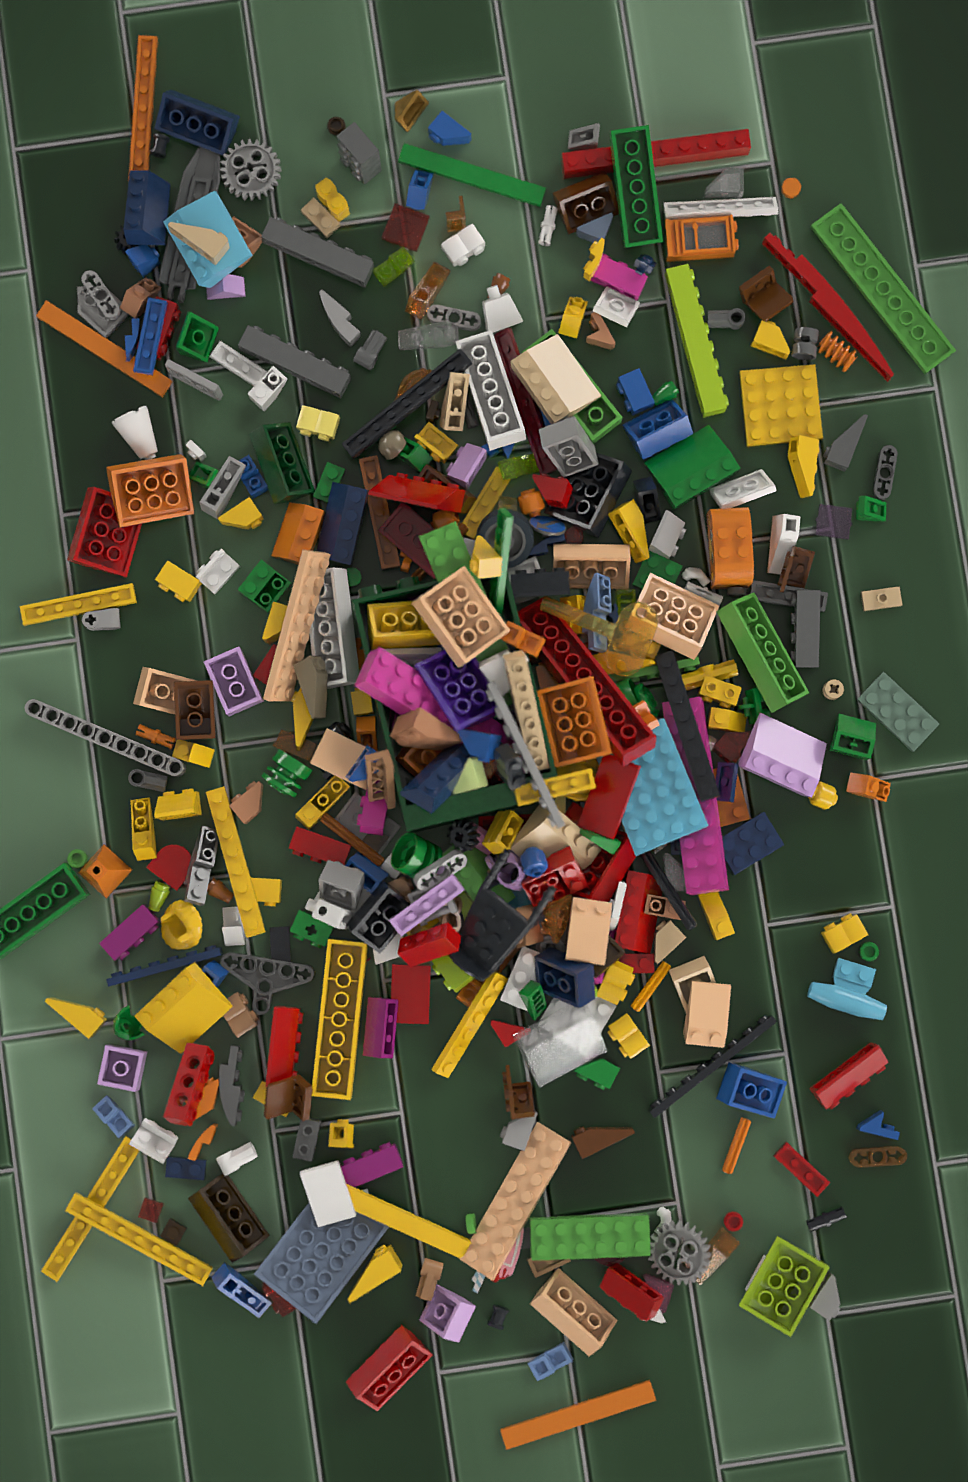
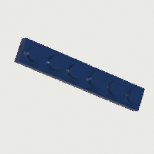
(156, 967)

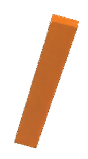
(143, 103)
(100, 347)
(578, 1414)

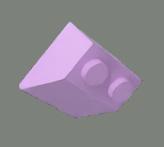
(467, 465)
(447, 1314)

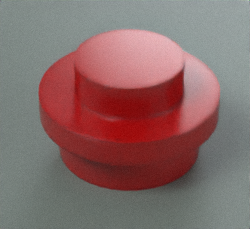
(733, 1221)

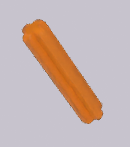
(736, 1145)

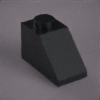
(647, 499)

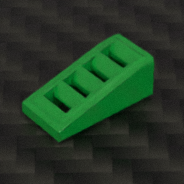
(605, 843)
(533, 998)

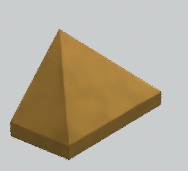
(409, 109)

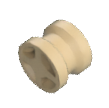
(830, 692)

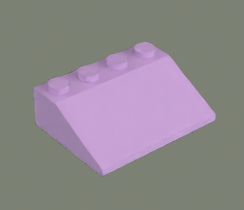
(784, 756)

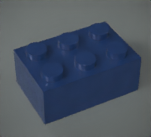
(750, 843)
(564, 978)

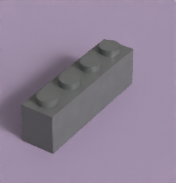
(806, 628)

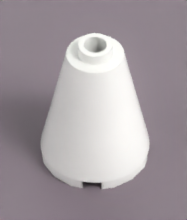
(137, 432)

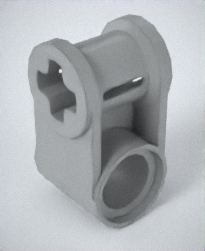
(105, 619)

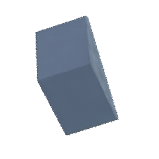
(595, 229)

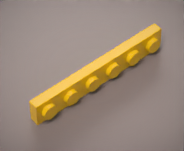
(78, 604)
(469, 1024)

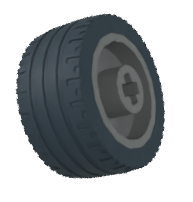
(521, 536)

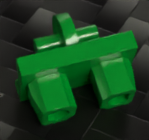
(752, 705)

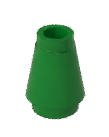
(665, 393)

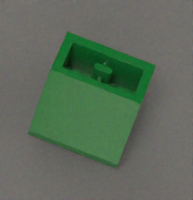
(264, 586)
(853, 737)

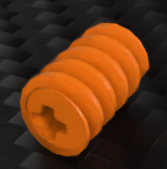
(837, 351)

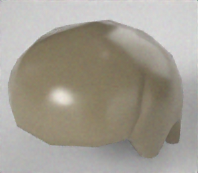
(391, 444)

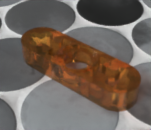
(892, 1161)

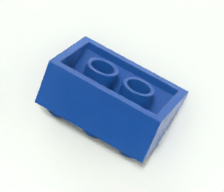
(658, 429)

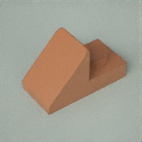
(602, 337)

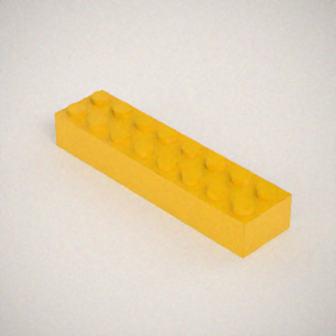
(339, 1019)

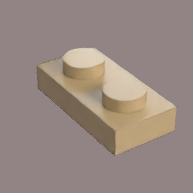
(320, 217)

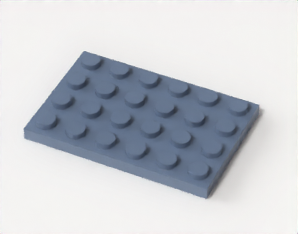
(317, 1262)

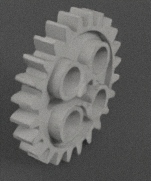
(246, 153)
(695, 1258)

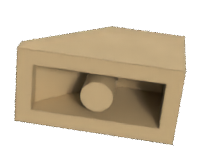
(666, 940)

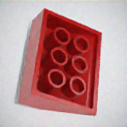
(419, 492)
(99, 539)

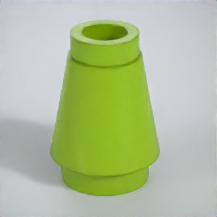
(158, 895)

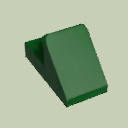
(870, 509)

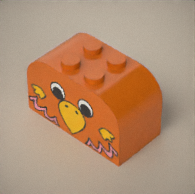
(730, 547)

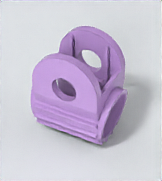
(505, 873)

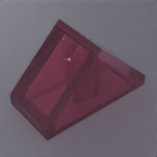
(663, 1287)

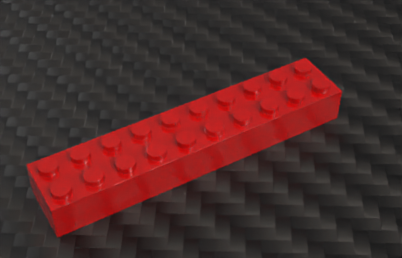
(571, 660)

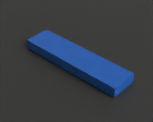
(150, 336)

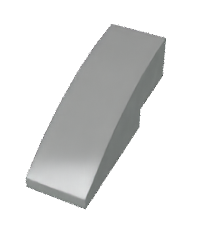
(340, 318)

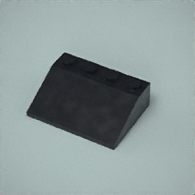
(593, 495)

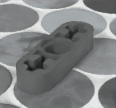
(887, 486)

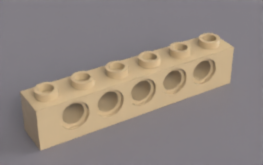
(525, 706)

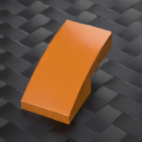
(523, 639)
(469, 992)
(206, 1137)

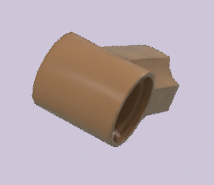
(429, 1274)

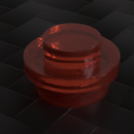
(573, 536)

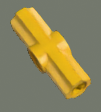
(719, 671)

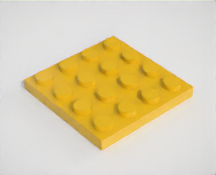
(780, 404)

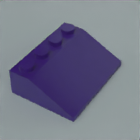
(458, 690)

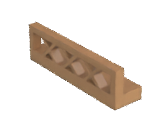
(384, 775)

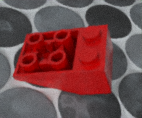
(562, 873)

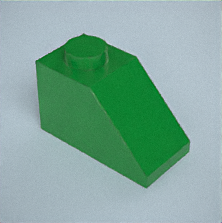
(414, 455)

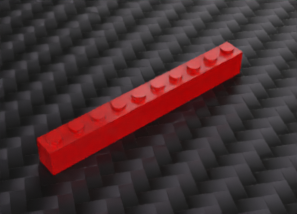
(664, 152)

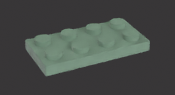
(898, 711)

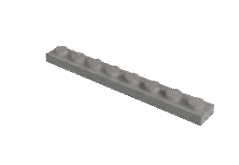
(520, 748)

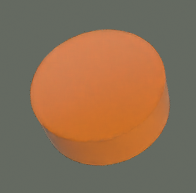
(791, 187)

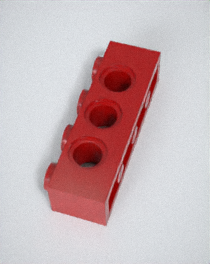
(186, 1074)

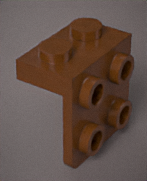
(765, 295)
(797, 568)
(288, 1096)
(519, 1096)

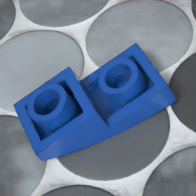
(252, 478)

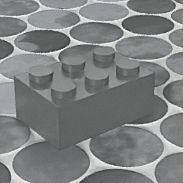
(358, 153)

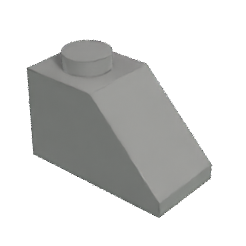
(518, 1132)
(826, 1298)

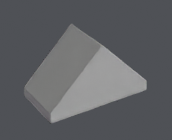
(584, 138)

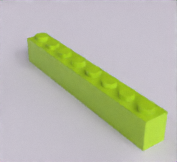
(695, 340)

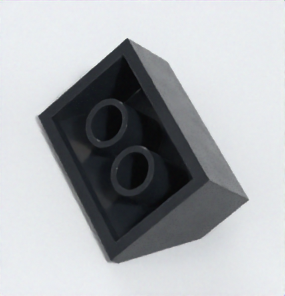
(540, 582)
(372, 919)

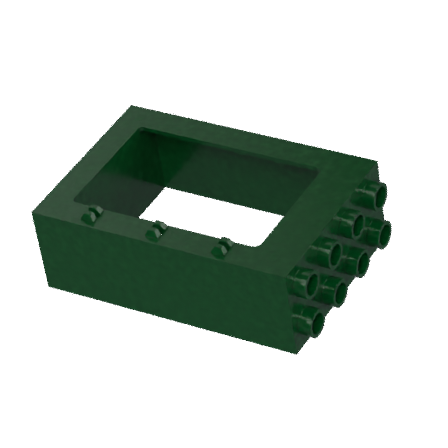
(462, 805)

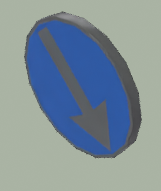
(547, 526)

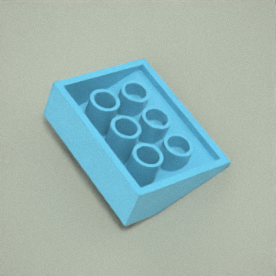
(211, 214)

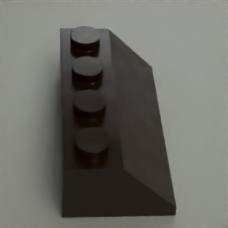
(228, 1217)

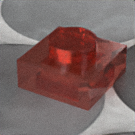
(150, 1210)

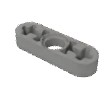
(102, 287)
(468, 316)
(431, 869)

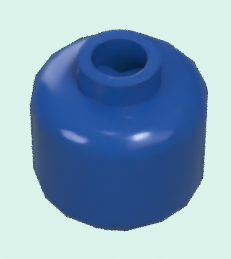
(534, 862)

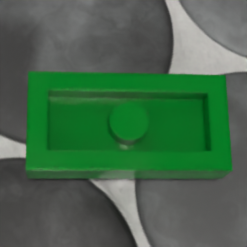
(330, 474)

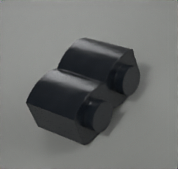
(509, 766)

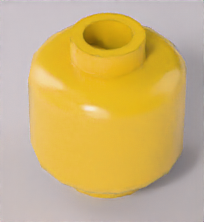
(824, 796)

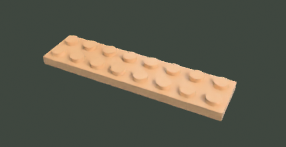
(296, 625)
(515, 1201)

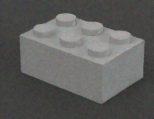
(568, 446)

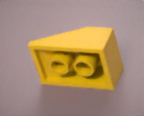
(178, 806)
(380, 1268)

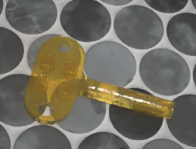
(627, 637)

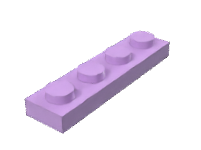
(427, 904)

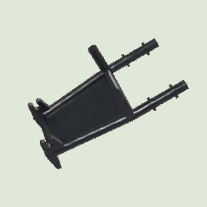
(493, 927)

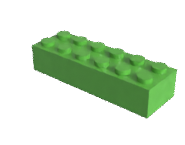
(597, 417)
(762, 652)
(589, 1236)

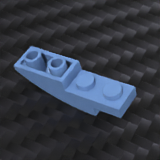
(598, 604)

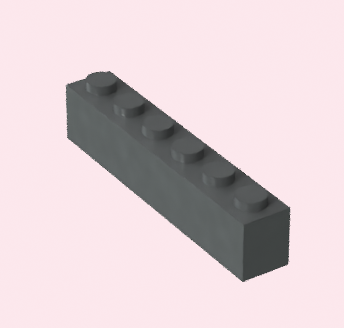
(317, 251)
(294, 361)

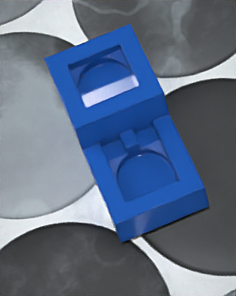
(131, 341)

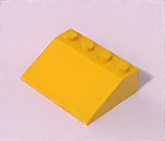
(184, 1009)

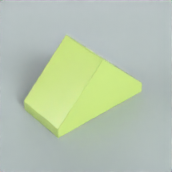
(472, 777)

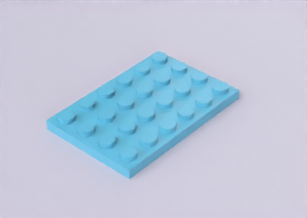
(662, 799)

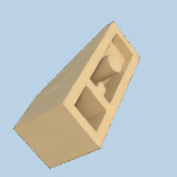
(202, 240)
(454, 402)

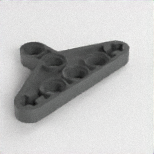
(276, 978)

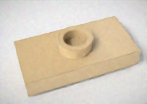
(881, 598)

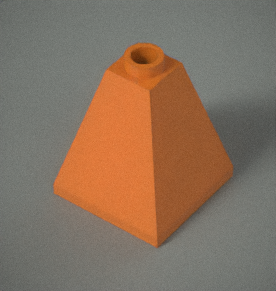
(105, 871)

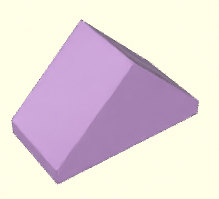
(228, 287)

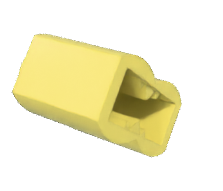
(317, 423)

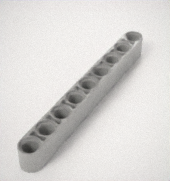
(98, 732)

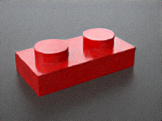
(640, 962)

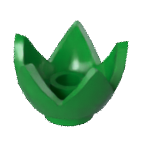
(126, 1025)

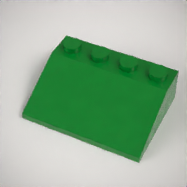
(692, 467)

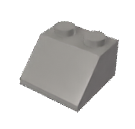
(667, 535)
(341, 884)

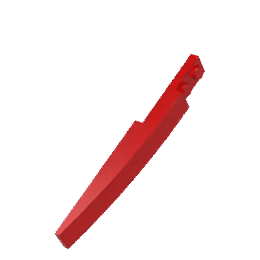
(829, 304)

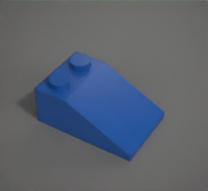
(751, 1090)

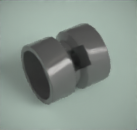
(805, 343)

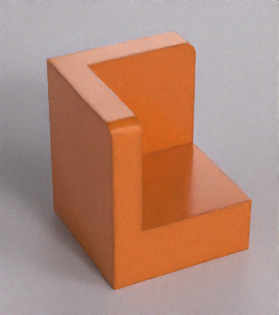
(644, 712)

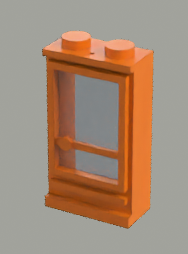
(700, 238)

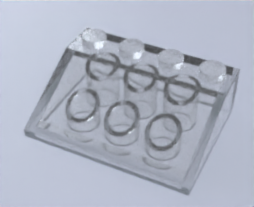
(560, 1043)

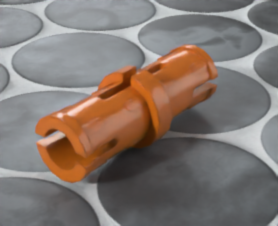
(156, 736)

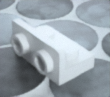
(217, 571)
(154, 1140)

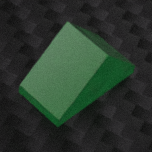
(203, 474)

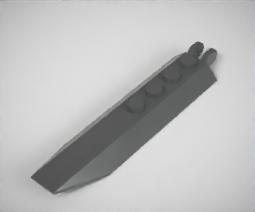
(198, 180)

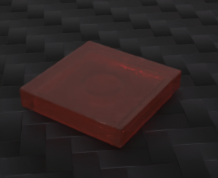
(405, 227)

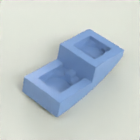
(113, 1116)
(550, 1361)

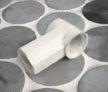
(234, 1159)

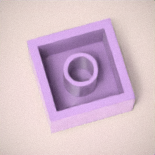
(122, 1067)

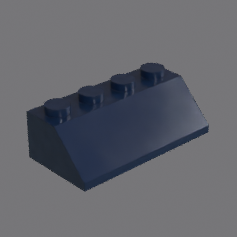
(196, 122)
(146, 208)
(343, 522)
(438, 778)

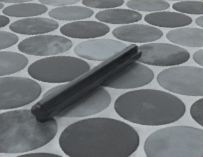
(668, 890)

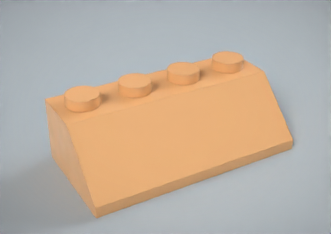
(587, 559)
(574, 1312)

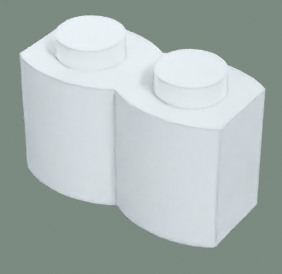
(463, 245)

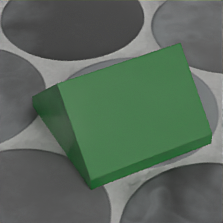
(196, 338)

